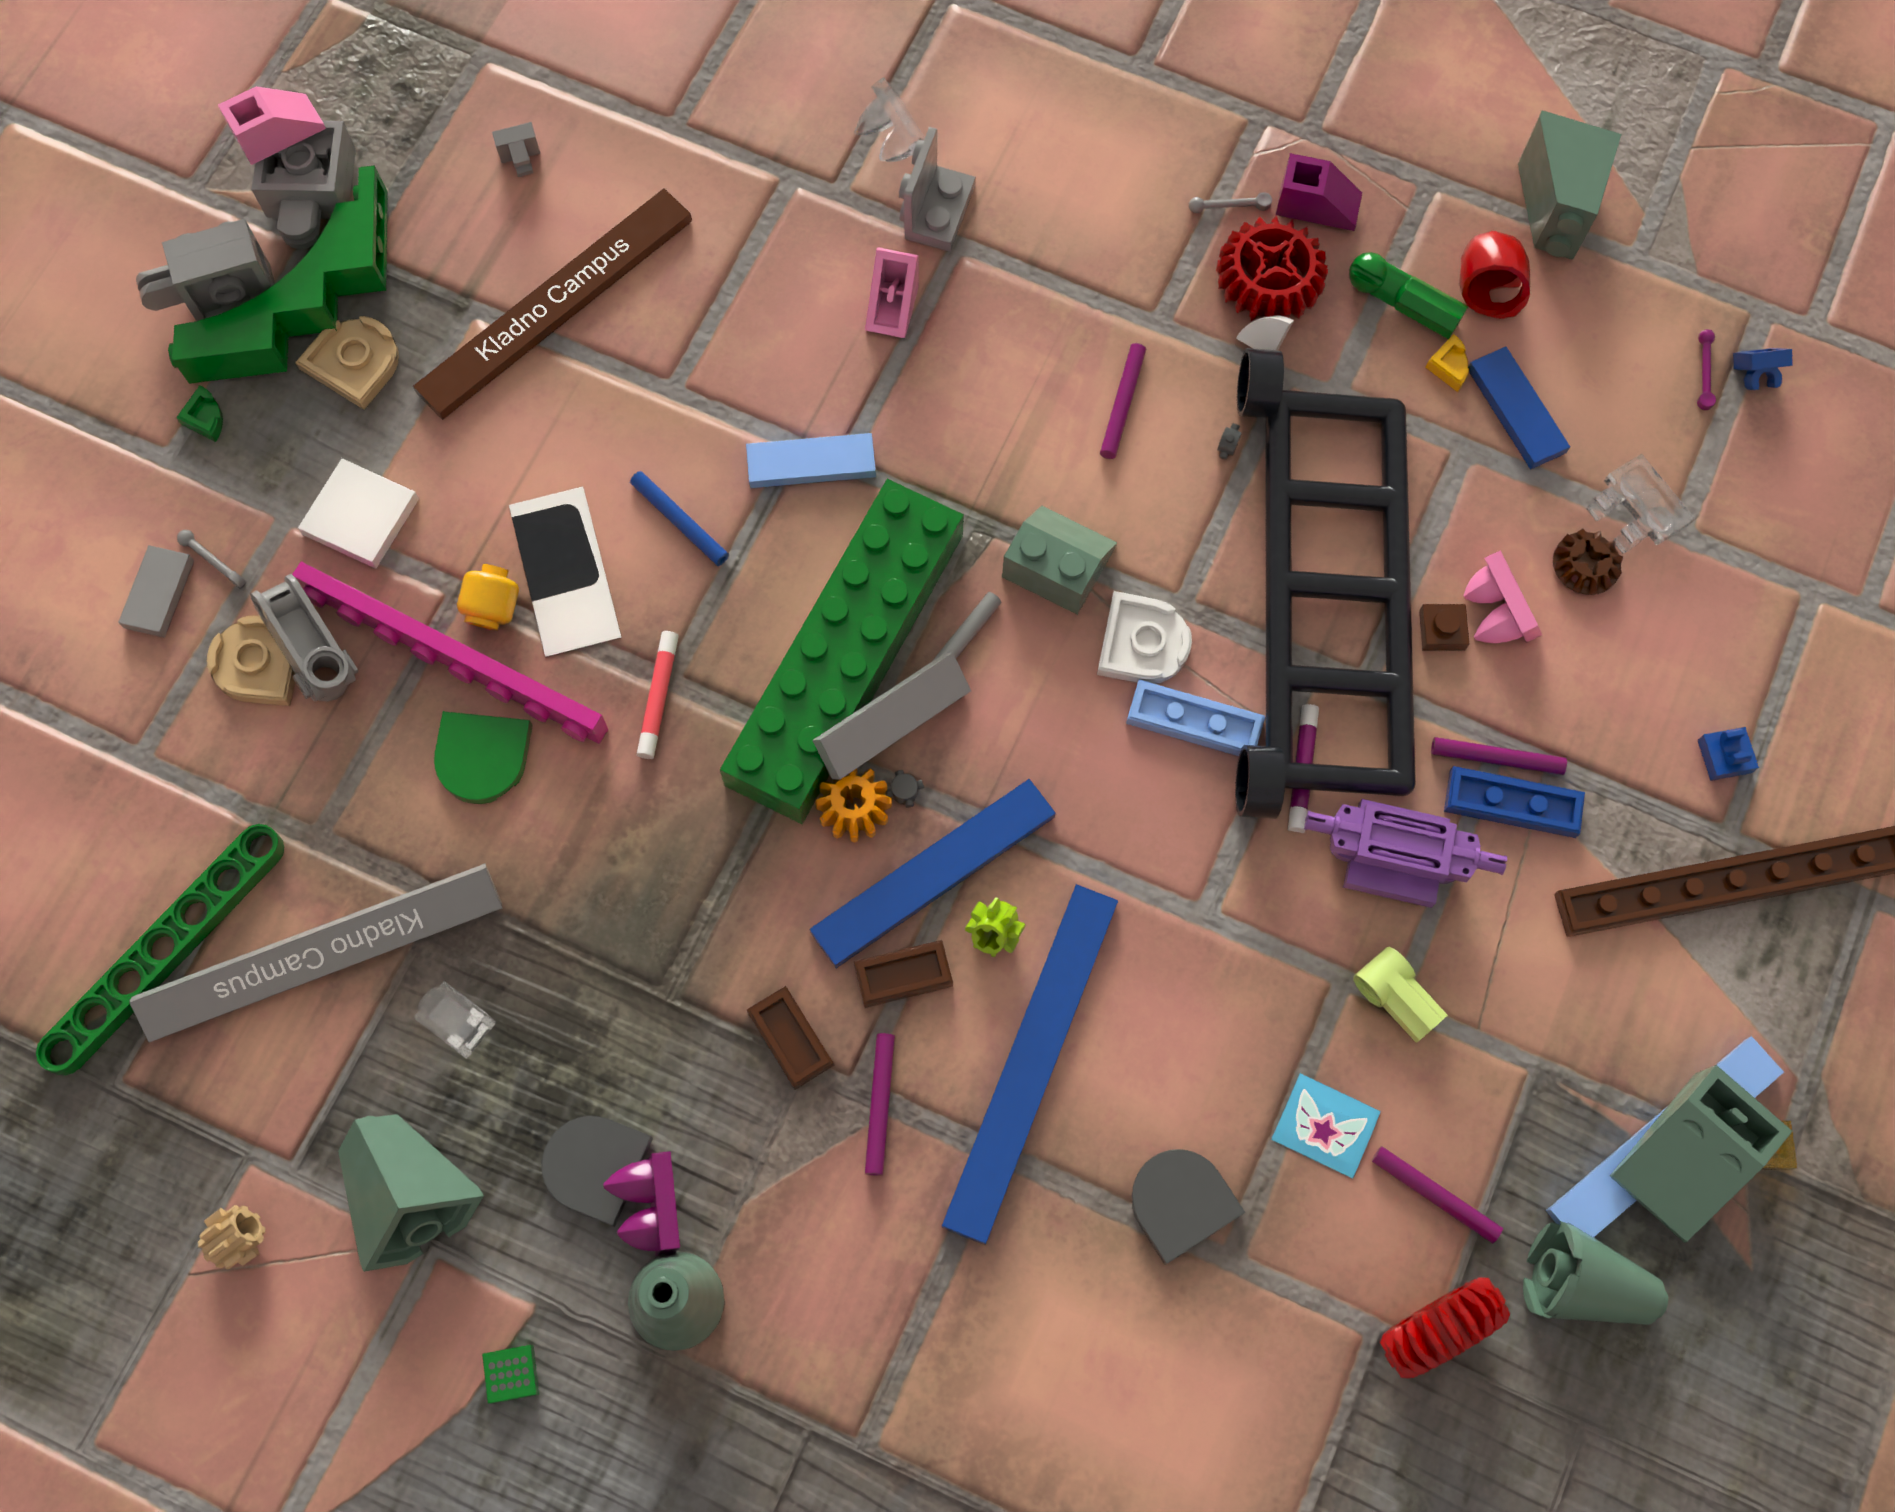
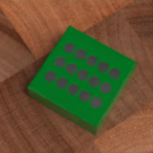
(510, 1374)

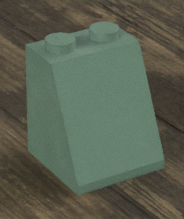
(1565, 180)

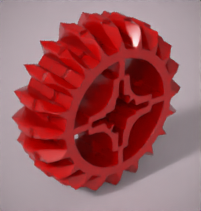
(1268, 257)
(1445, 1328)

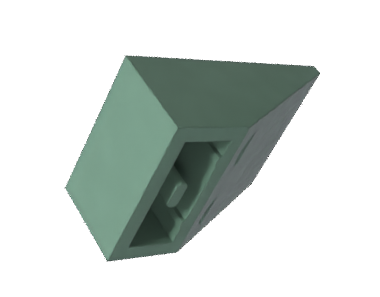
(1700, 1152)

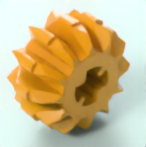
(862, 818)

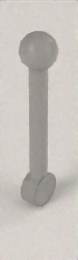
(1262, 202)
(187, 538)

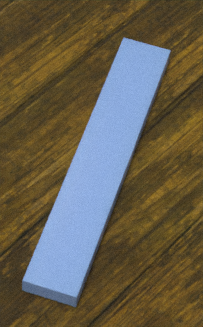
(1600, 1199)

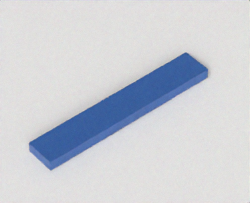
(932, 873)

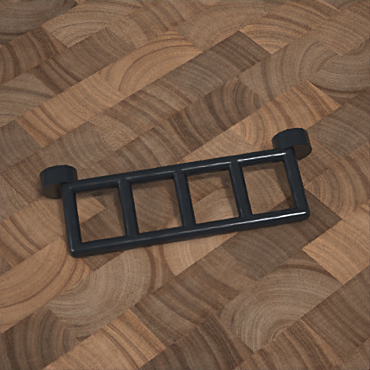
(1269, 769)

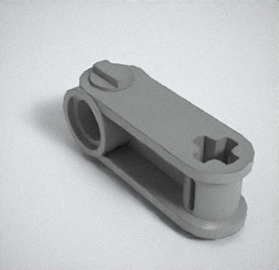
(304, 640)

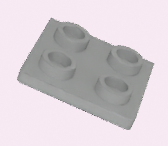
(933, 197)

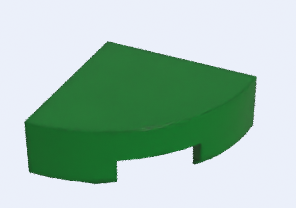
(202, 414)

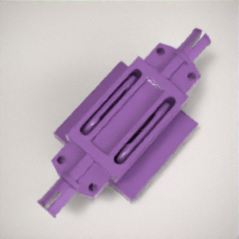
(1401, 851)

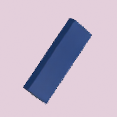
(1518, 407)
(1514, 802)

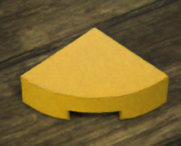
(1450, 363)

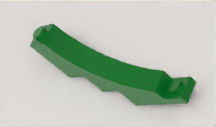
(255, 335)

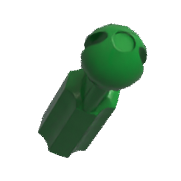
(1406, 293)

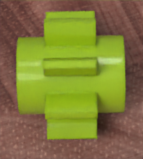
(995, 927)

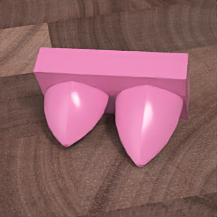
(1509, 619)

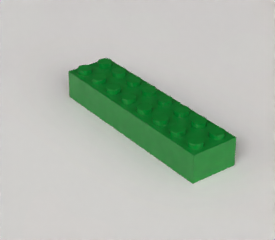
(843, 648)

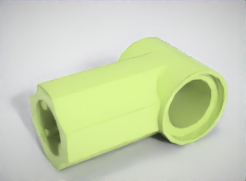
(1391, 984)

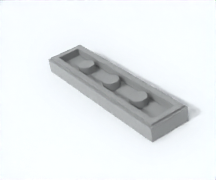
(891, 716)

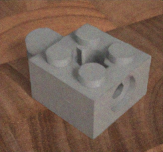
(306, 183)
(208, 271)

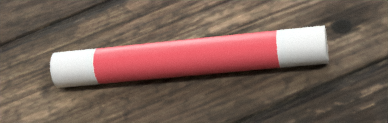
(657, 695)

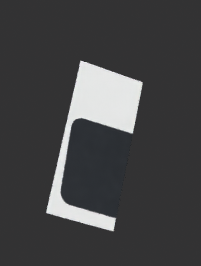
(564, 571)

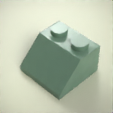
(1057, 558)

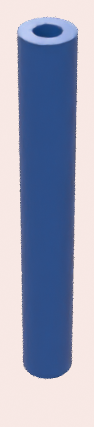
(679, 518)

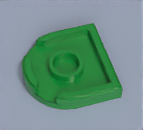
(481, 755)

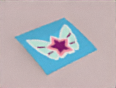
(1326, 1125)

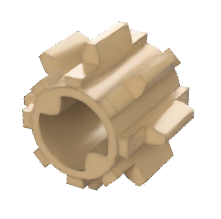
(231, 1237)

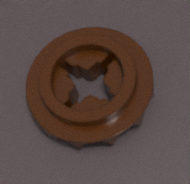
(1577, 574)

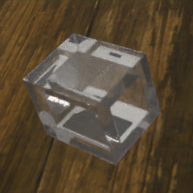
(454, 1018)

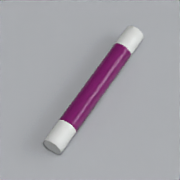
(1304, 754)

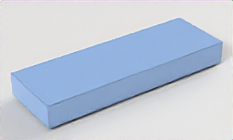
(810, 460)
(1194, 718)

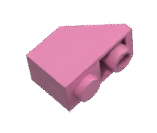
(270, 120)

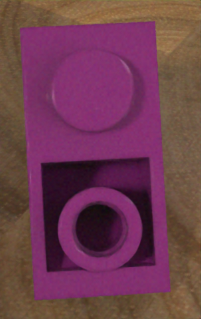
(1318, 193)

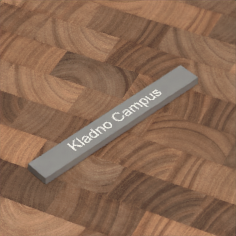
(315, 953)

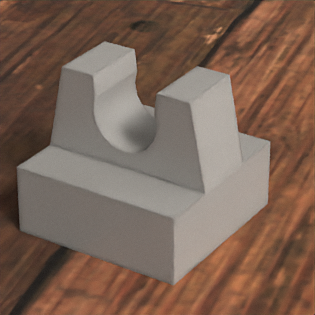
(517, 145)

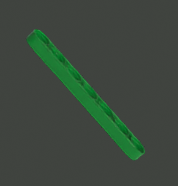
(139, 955)

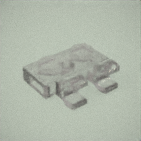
(1647, 499)

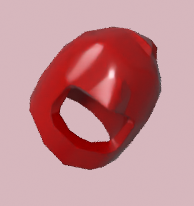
(1491, 263)

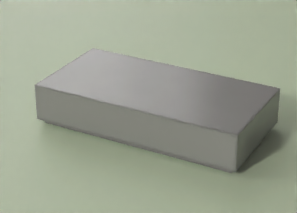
(156, 591)

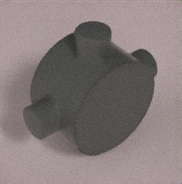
(1229, 441)
(904, 788)

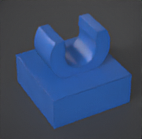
(1762, 362)
(1728, 753)

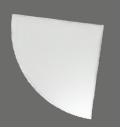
(1266, 332)

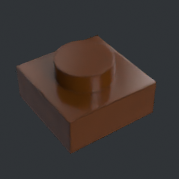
(1444, 627)

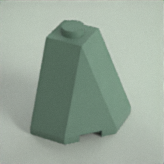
(400, 1191)

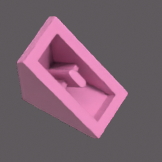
(892, 292)

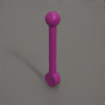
(1706, 399)

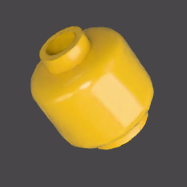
(487, 597)

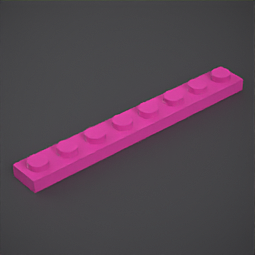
(462, 660)

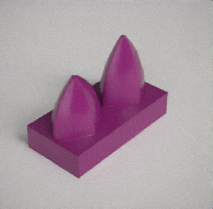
(650, 1183)

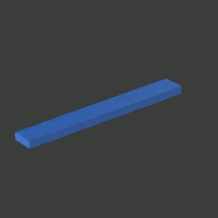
(1029, 1065)

